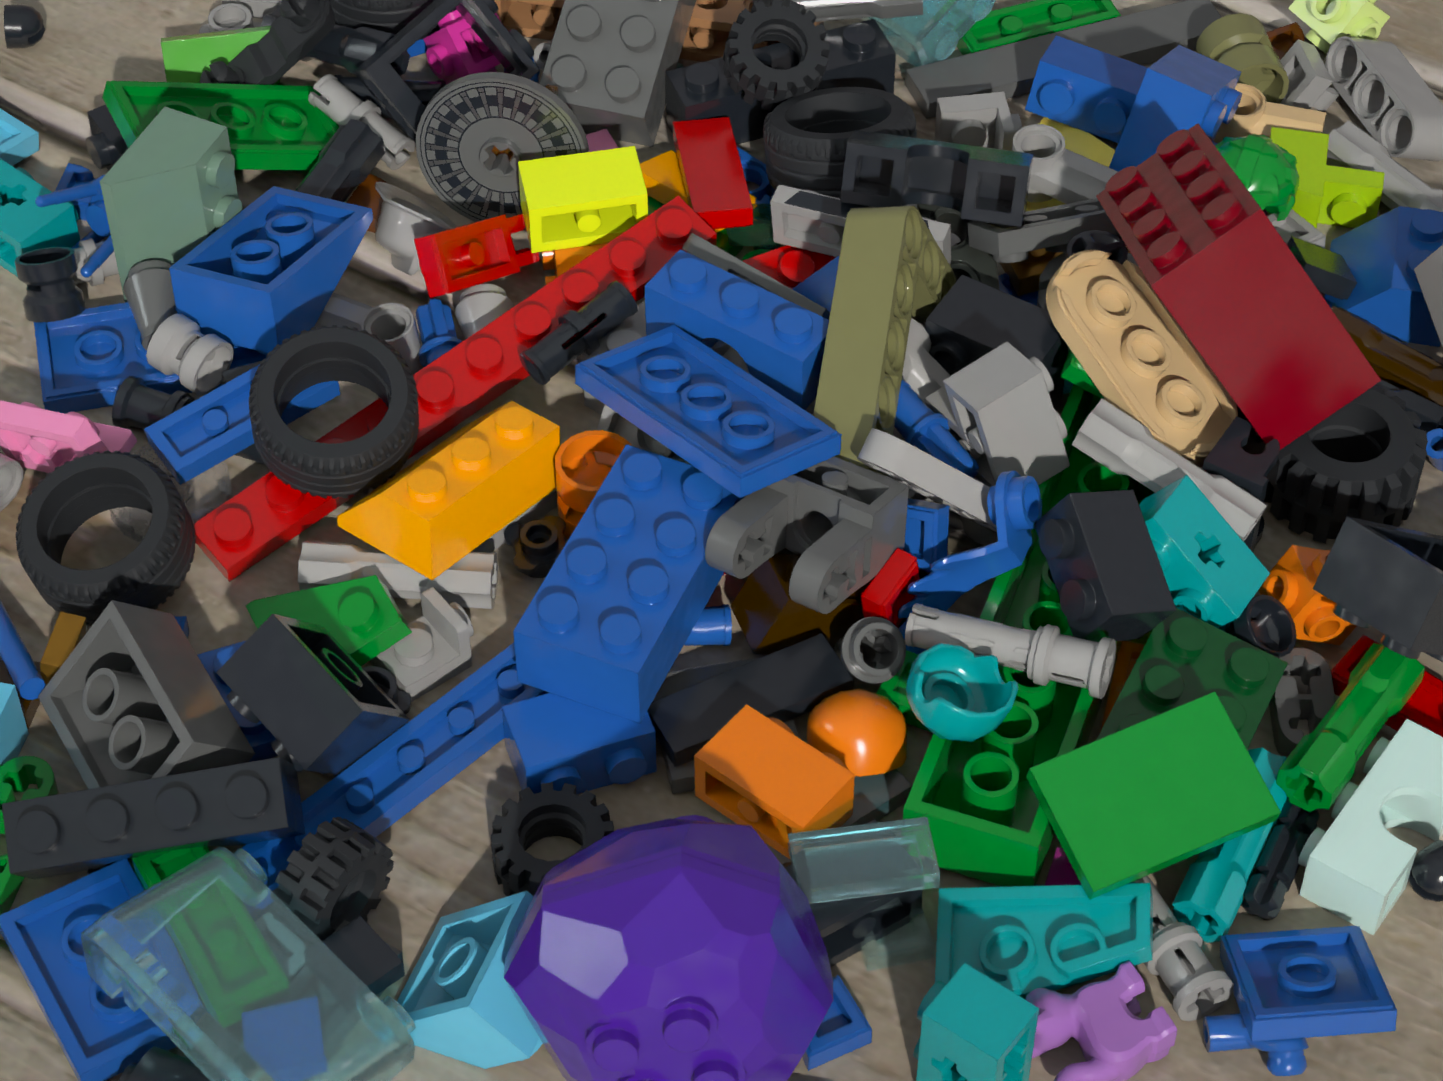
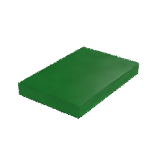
(1152, 795)

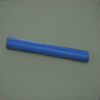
(18, 660)

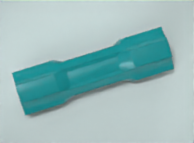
(1220, 874)

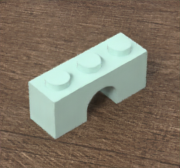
(1357, 863)

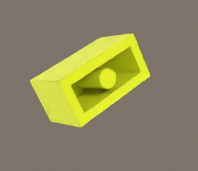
(581, 198)

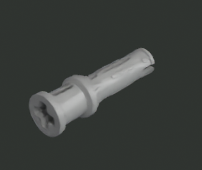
(1040, 653)
(1184, 964)

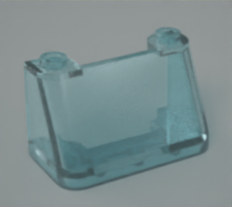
(244, 980)

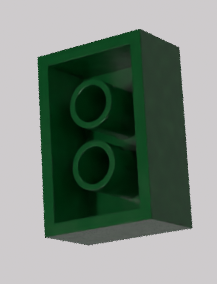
(1190, 661)

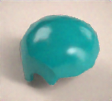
(958, 692)

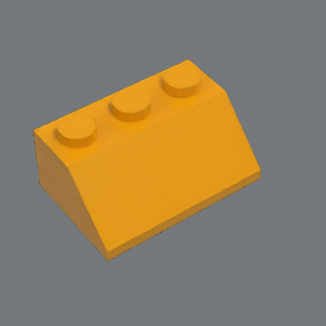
(460, 490)

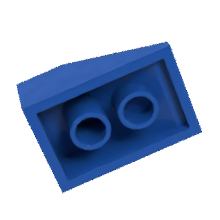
(269, 268)

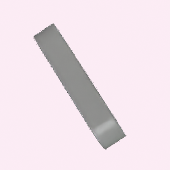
(927, 476)

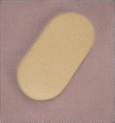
(1138, 353)

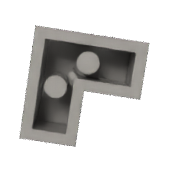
(1004, 415)

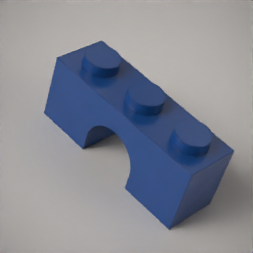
(772, 335)

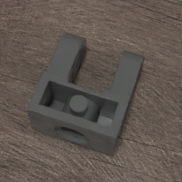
(830, 513)

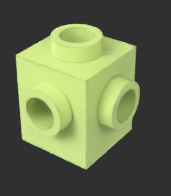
(1339, 18)

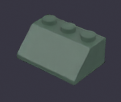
(169, 190)

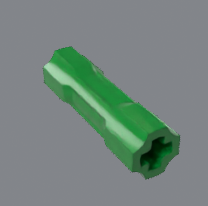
(1328, 756)

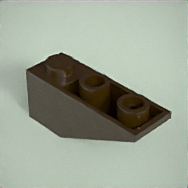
(776, 622)

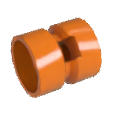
(581, 469)

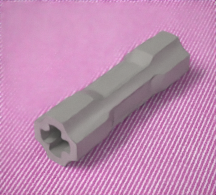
(1356, 149)
(1131, 450)
(468, 582)

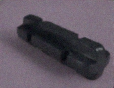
(1279, 862)

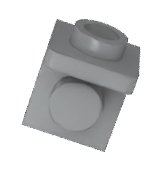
(976, 120)
(433, 650)

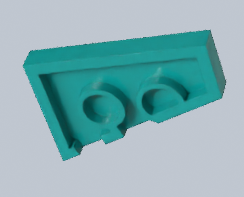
(1042, 933)

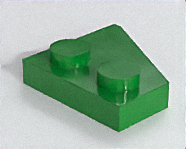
(353, 611)

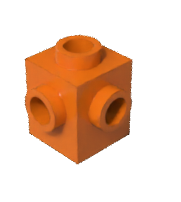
(1292, 584)

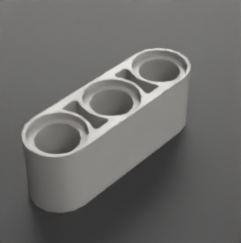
(1387, 97)

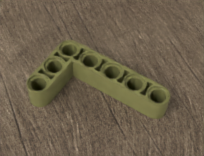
(883, 279)

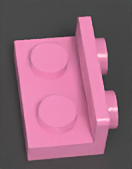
(49, 438)

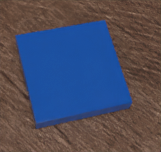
(1307, 983)

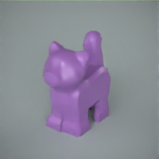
(1105, 1026)

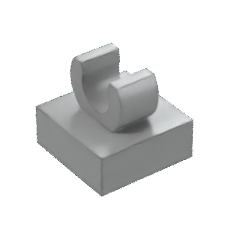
(1307, 78)

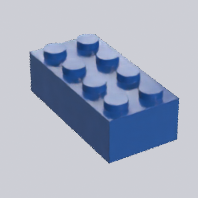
(624, 587)

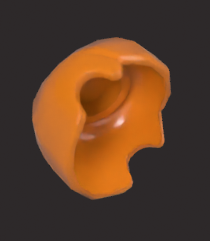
(860, 730)

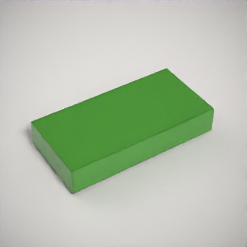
(190, 55)

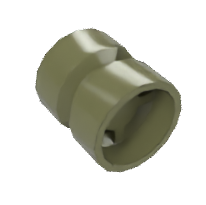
(1245, 46)

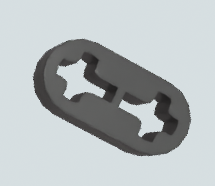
(1289, 707)

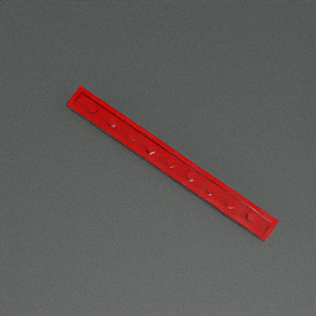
(452, 385)

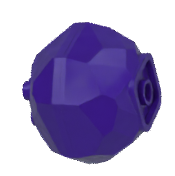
(672, 958)

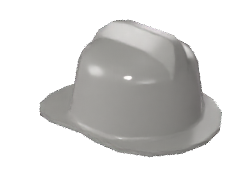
(403, 220)

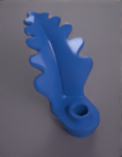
(1012, 506)

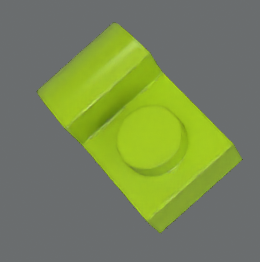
(1329, 192)

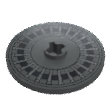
(486, 112)

